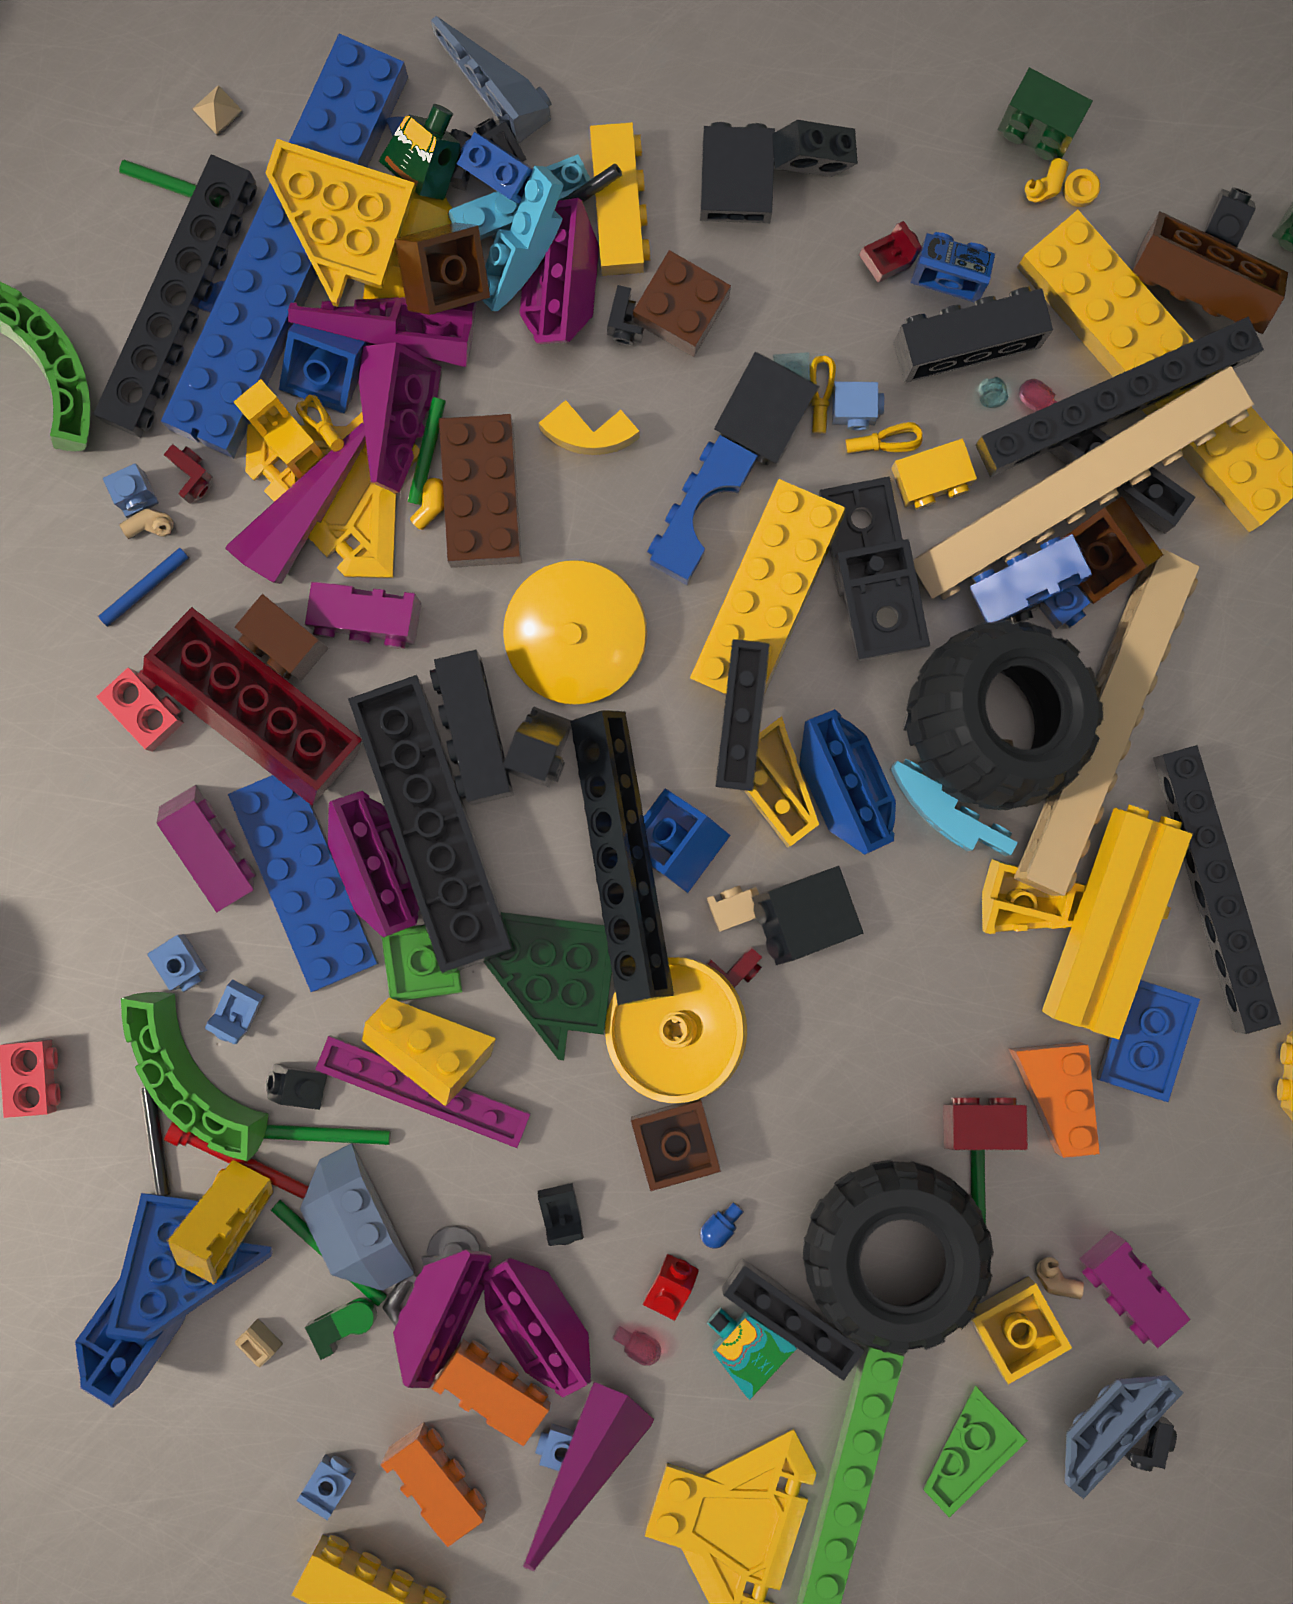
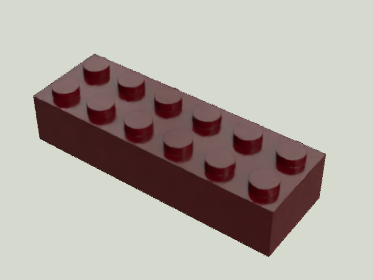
(251, 705)

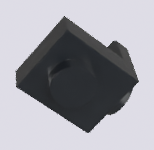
(1231, 216)
(295, 1087)
(561, 1215)
(1159, 1442)

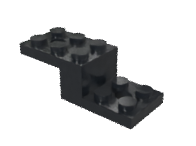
(876, 571)

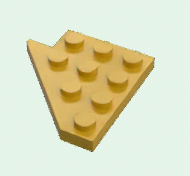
(340, 214)

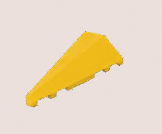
(1019, 907)

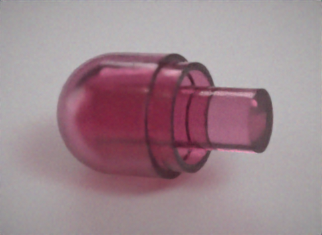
(1036, 394)
(638, 1346)

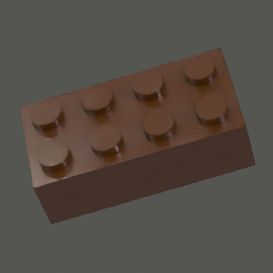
(1210, 272)
(480, 490)

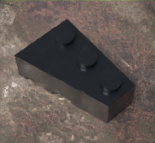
(538, 747)

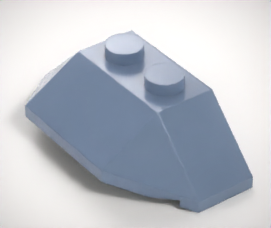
(353, 1224)
(1113, 1427)

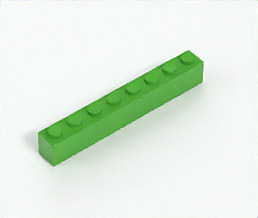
(851, 1477)

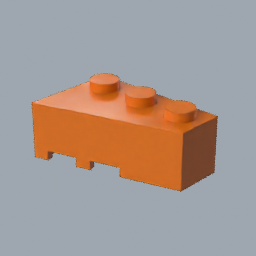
(1063, 1095)
(493, 1391)
(435, 1484)

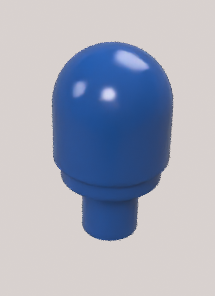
(720, 1227)

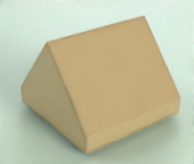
(258, 1343)

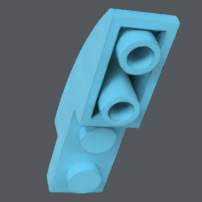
(498, 211)
(521, 249)
(939, 811)

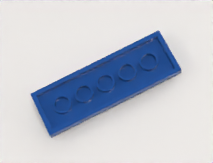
(303, 882)

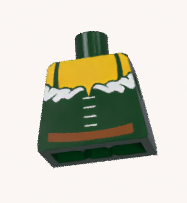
(424, 152)

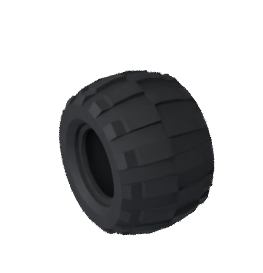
(953, 723)
(853, 1212)

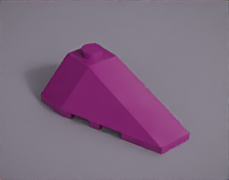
(394, 400)

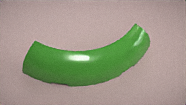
(59, 362)
(180, 1085)

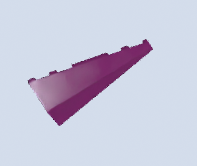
(438, 336)
(279, 533)
(601, 1441)

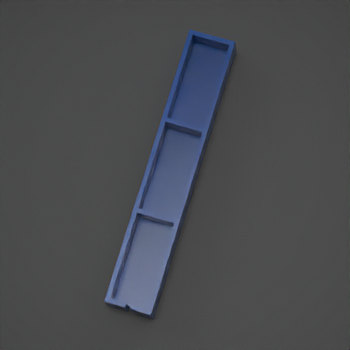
(272, 267)

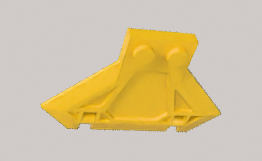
(357, 509)
(736, 1519)

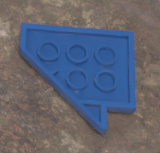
(152, 1286)

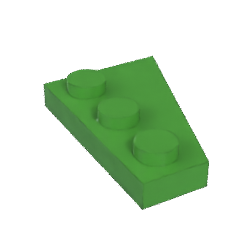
(973, 1453)

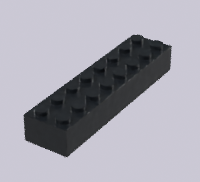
(430, 825)

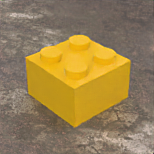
(1019, 1330)

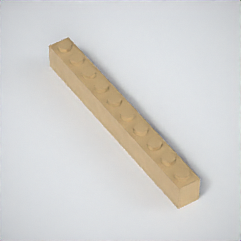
(1084, 481)
(1124, 683)

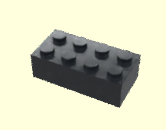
(972, 334)
(473, 727)

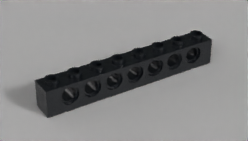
(216, 180)
(1118, 397)
(621, 857)
(1217, 892)

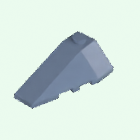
(499, 85)

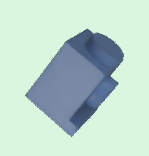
(130, 490)
(549, 1443)
(318, 1498)

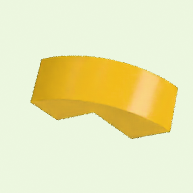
(279, 429)
(570, 432)

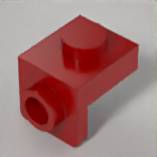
(671, 1287)

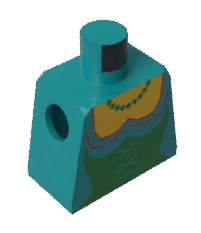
(748, 1350)

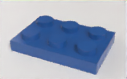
(1150, 1042)

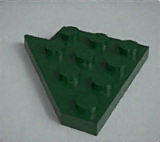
(556, 976)

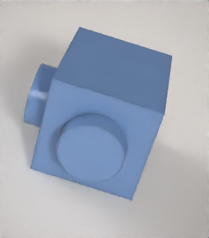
(856, 404)
(178, 963)

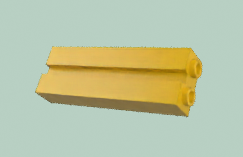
(1117, 921)

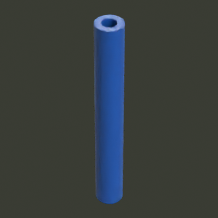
(143, 587)

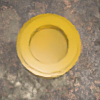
(1081, 187)

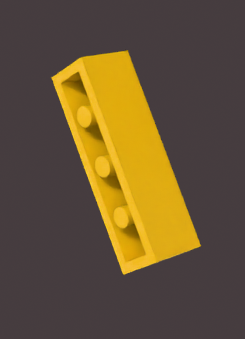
(618, 203)

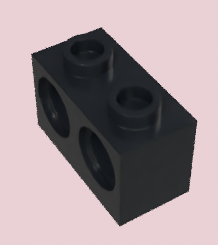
(815, 148)

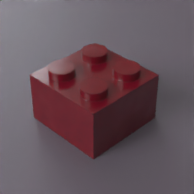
(985, 1127)

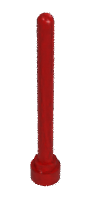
(176, 1136)

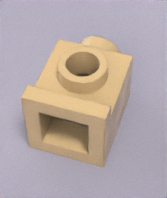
(734, 907)

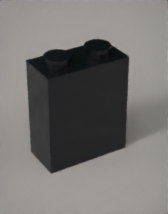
(737, 173)
(766, 408)
(807, 915)

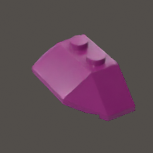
(562, 289)
(371, 863)
(438, 1315)
(538, 1325)

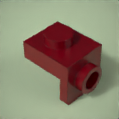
(891, 253)
(189, 463)
(744, 968)

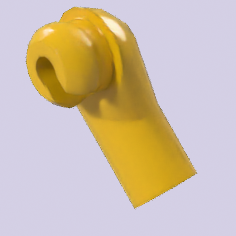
(1049, 186)
(431, 503)

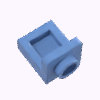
(234, 1012)

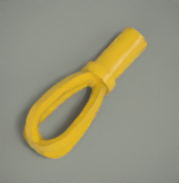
(821, 405)
(325, 428)
(874, 441)

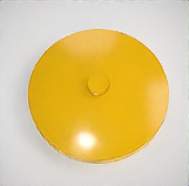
(575, 632)
(683, 1042)

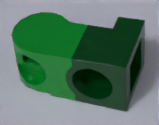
(347, 1319)

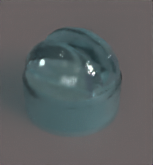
(995, 399)

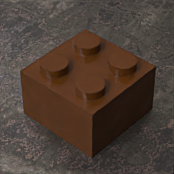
(442, 268)
(681, 303)
(1113, 548)
(287, 643)
(675, 1144)

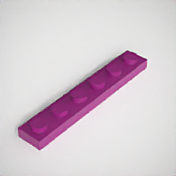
(379, 1076)

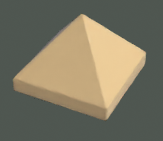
(217, 110)

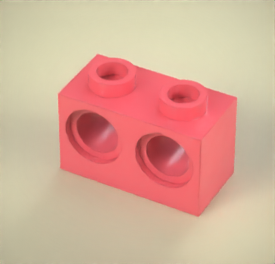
(135, 715)
(18, 1078)

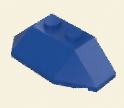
(847, 782)
(112, 1366)

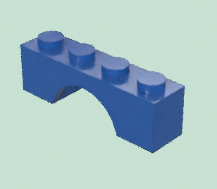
(723, 470)

